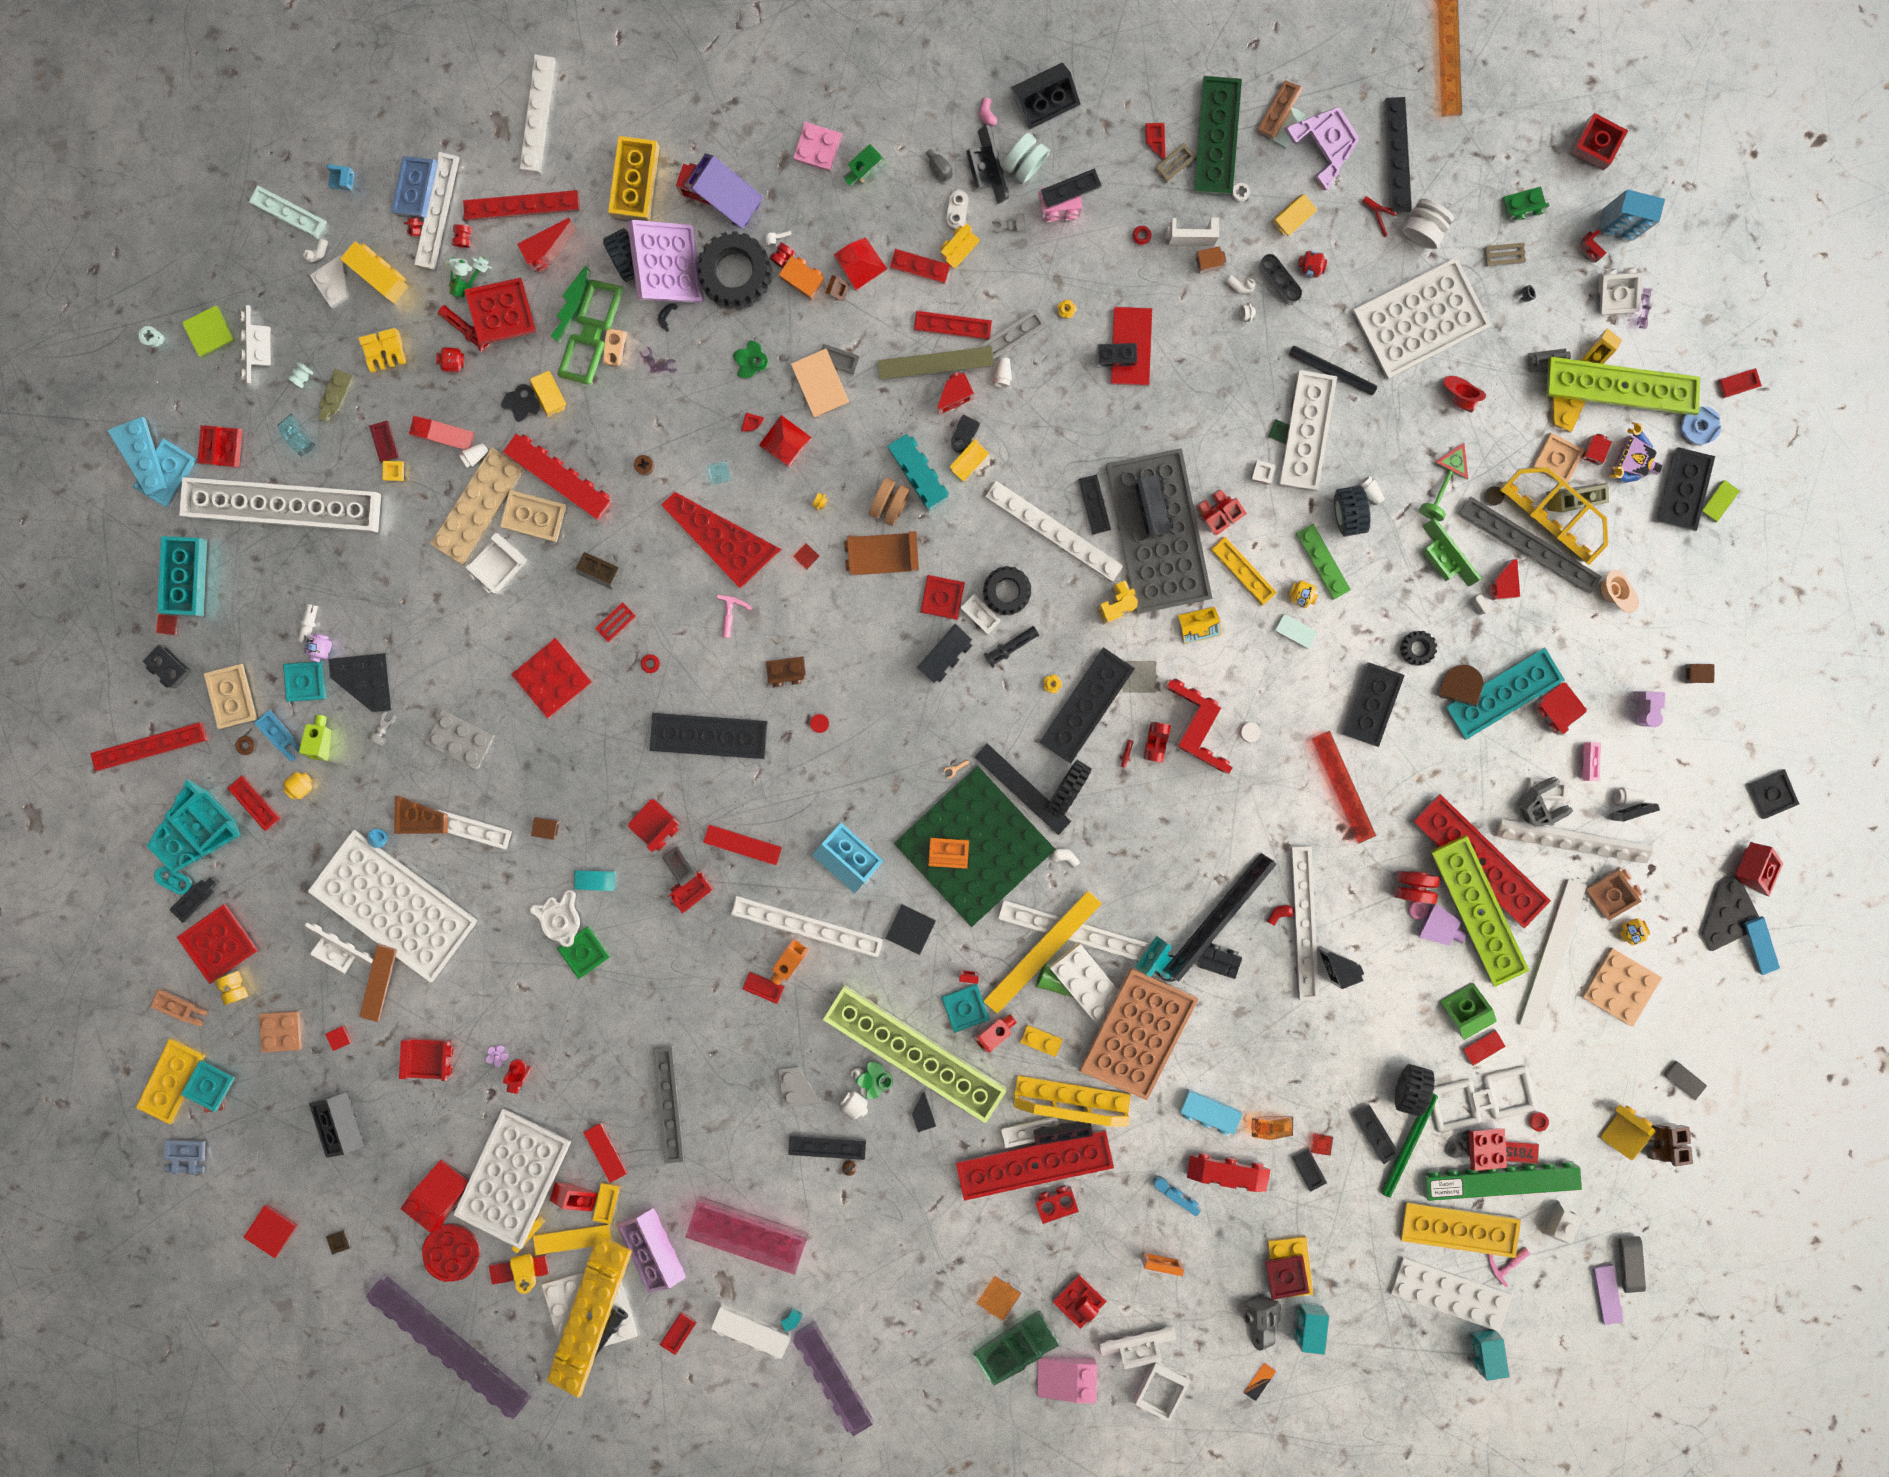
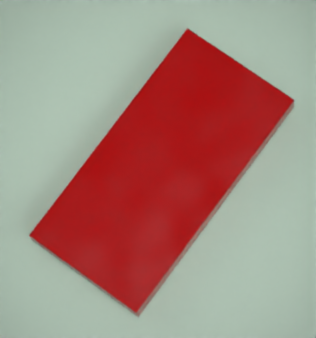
(1133, 326)

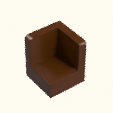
(1699, 673)
(545, 828)

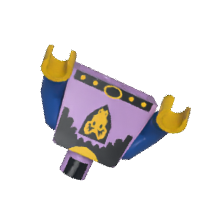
(1635, 457)

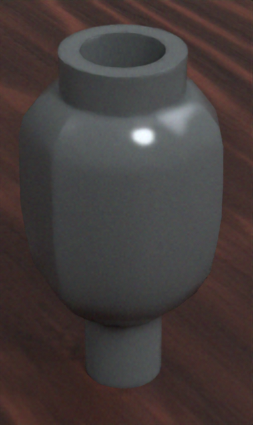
(939, 166)

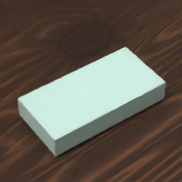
(1296, 631)

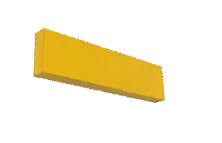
(1243, 571)
(570, 1239)

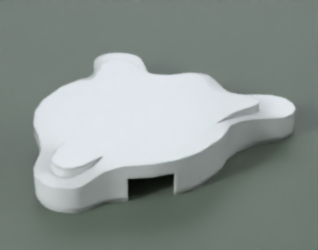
(558, 919)

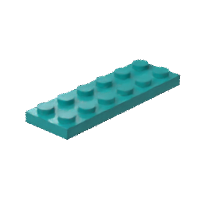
(1507, 693)

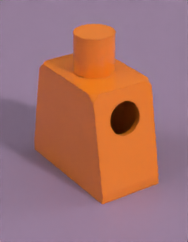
(788, 961)

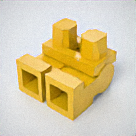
(1123, 603)

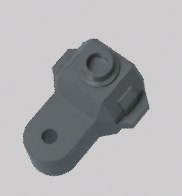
(1262, 1316)

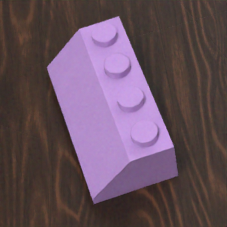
(651, 1251)

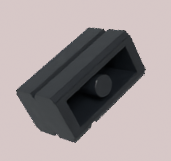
(1220, 961)

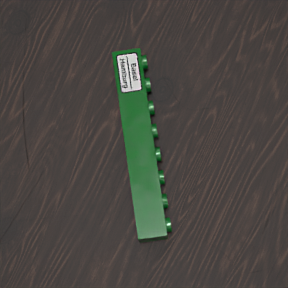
(1502, 1181)

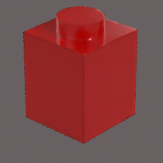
(1596, 449)

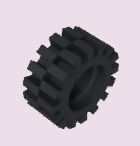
(1407, 648)

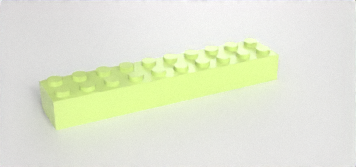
(915, 1053)

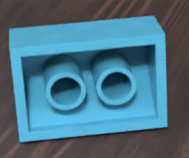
(847, 858)

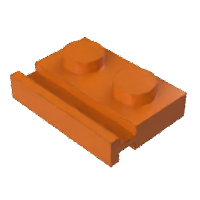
(948, 853)

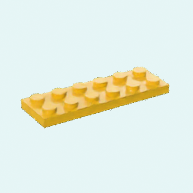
(1460, 1229)

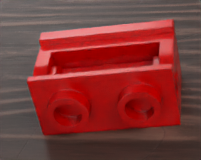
(692, 892)

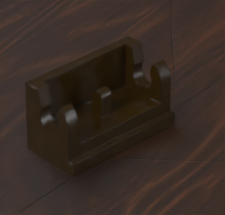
(597, 570)

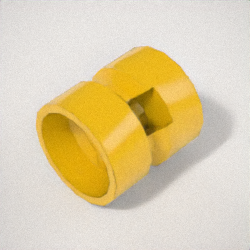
(231, 988)

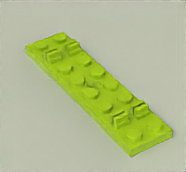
(1603, 385)
(1473, 892)

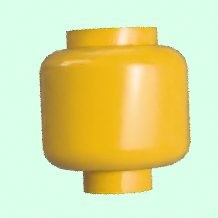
(297, 785)

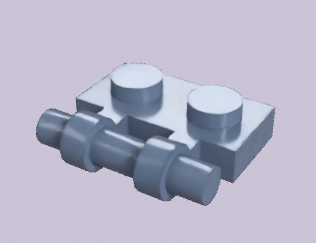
(187, 1151)

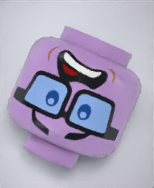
(317, 647)

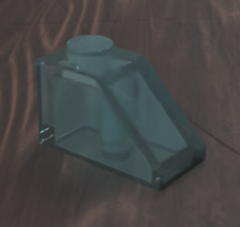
(296, 435)

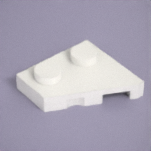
(332, 282)

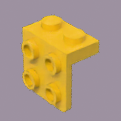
(1628, 1132)

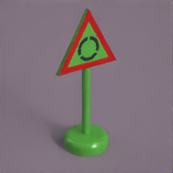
(1456, 463)

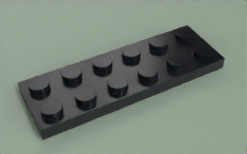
(1087, 705)
(708, 735)

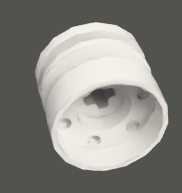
(1427, 224)

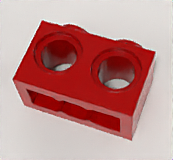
(1058, 1209)

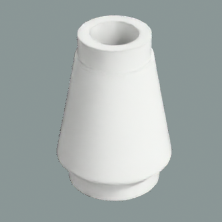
(1002, 374)
(473, 455)
(1372, 490)
(1627, 796)

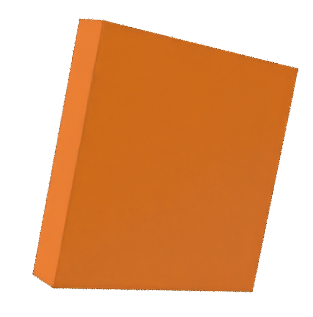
(1162, 1264)

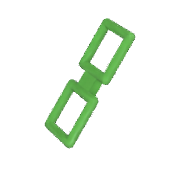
(591, 331)

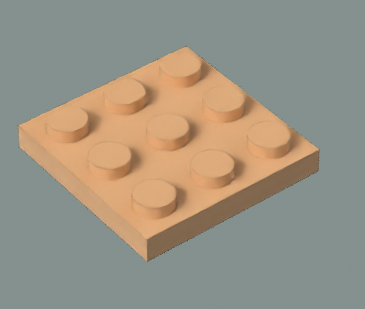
(1621, 987)

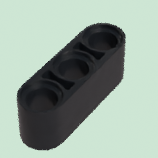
(1281, 289)

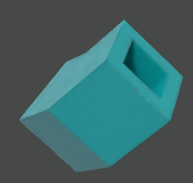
(791, 1321)

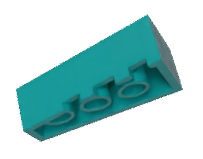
(918, 472)

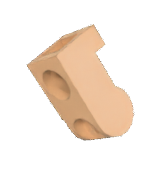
(614, 347)

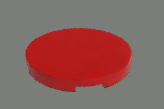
(451, 1253)

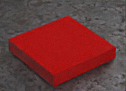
(942, 597)
(270, 1231)

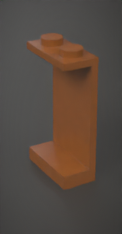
(882, 553)

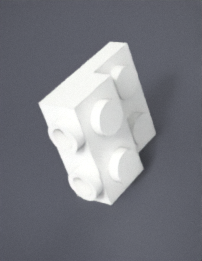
(1620, 291)

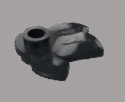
(521, 405)

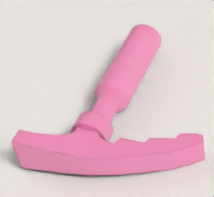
(728, 618)
(1512, 1263)

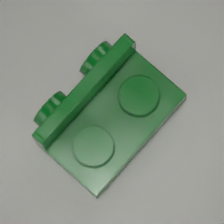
(1525, 203)

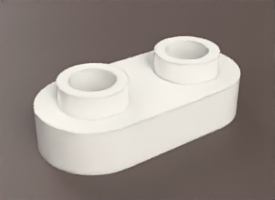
(957, 209)

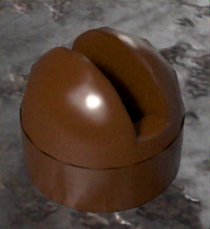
(846, 1165)

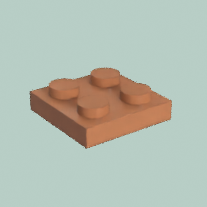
(280, 1031)

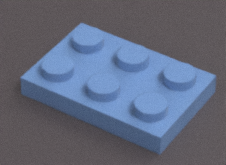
(414, 186)

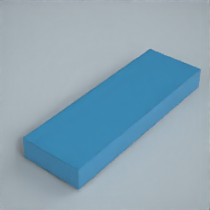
(1762, 945)

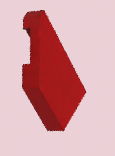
(1156, 138)

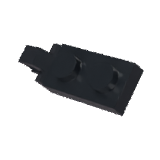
(193, 899)

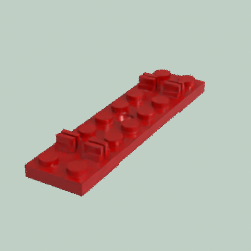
(1510, 886)
(1013, 1168)

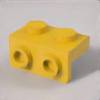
(960, 246)

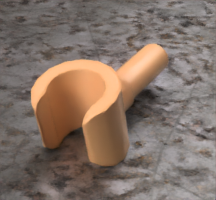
(954, 769)

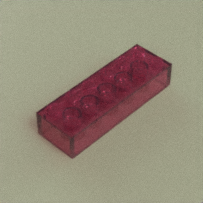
(747, 1235)

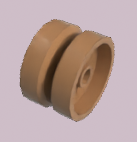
(892, 503)

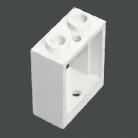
(1171, 1373)

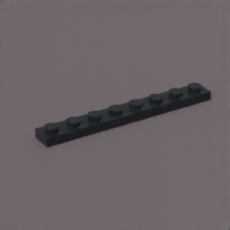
(1219, 917)

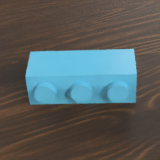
(1210, 1112)

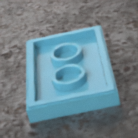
(174, 465)

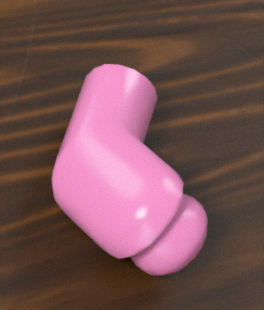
(985, 114)

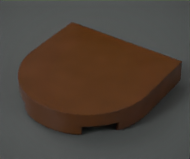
(1462, 685)

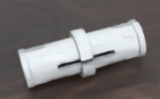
(307, 622)

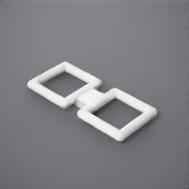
(1485, 1099)

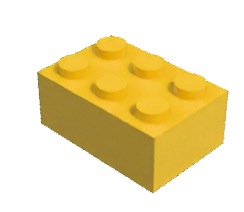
(375, 271)

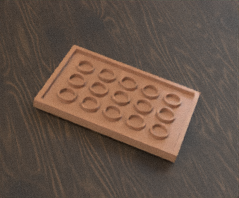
(1138, 1033)

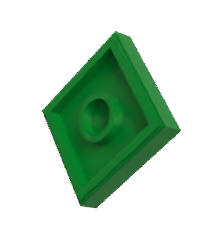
(584, 953)

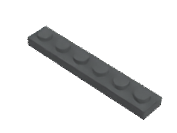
(668, 1104)

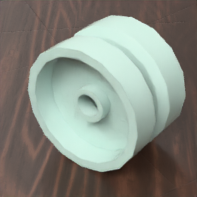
(1025, 158)

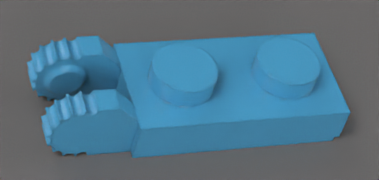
(277, 734)
(1176, 1195)

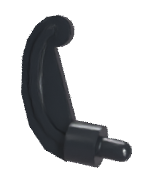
(664, 314)

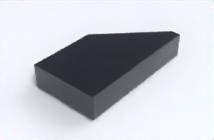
(923, 1115)

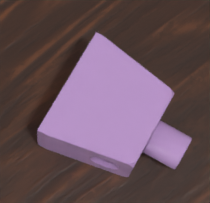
(1441, 926)

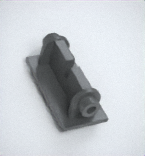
(1539, 360)

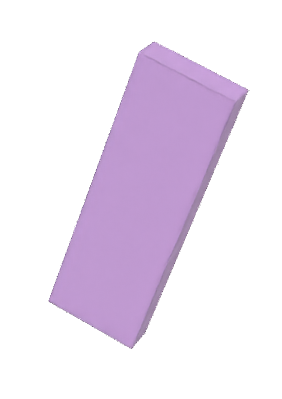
(1608, 1294)

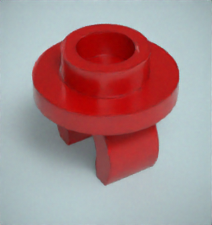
(413, 226)

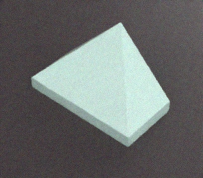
(1292, 118)

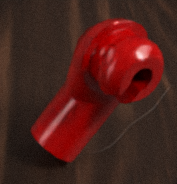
(1280, 911)

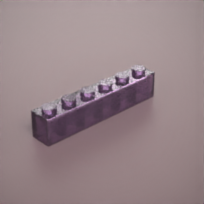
(833, 1379)

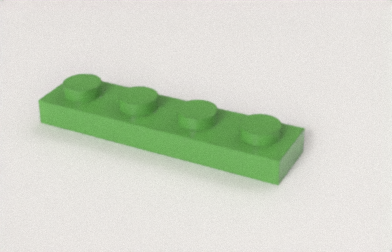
(1323, 561)

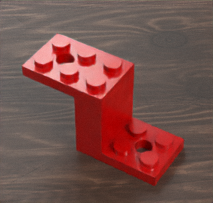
(1198, 725)

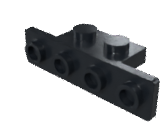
(986, 165)

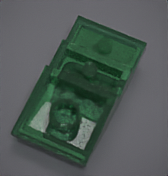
(1016, 1348)

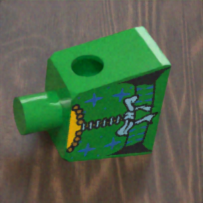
(872, 163)

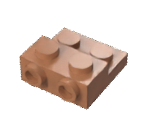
(1615, 893)

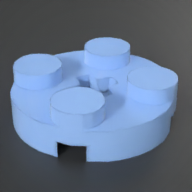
(1711, 423)

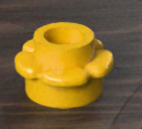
(1071, 309)
(819, 501)
(1047, 683)

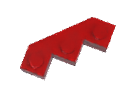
(1228, 1173)

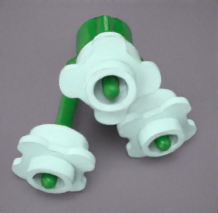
(461, 268)

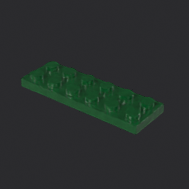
(1217, 135)

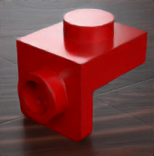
(1591, 248)

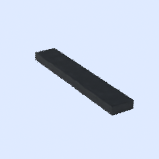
(1020, 787)

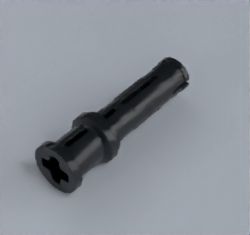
(1003, 651)
(612, 1326)

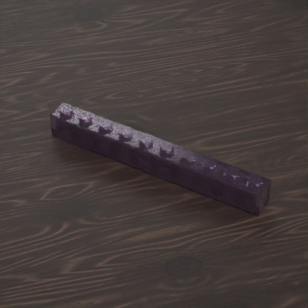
(448, 1346)

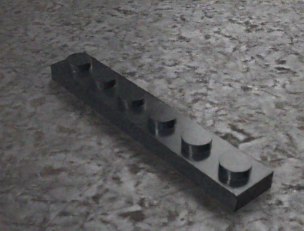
(1398, 154)

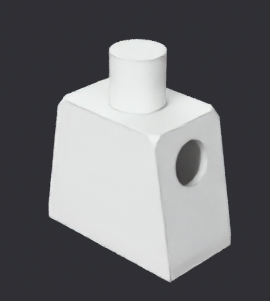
(1563, 1223)

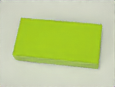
(1720, 501)

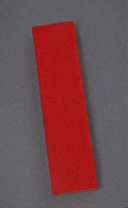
(952, 325)
(742, 844)

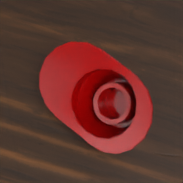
(1464, 393)

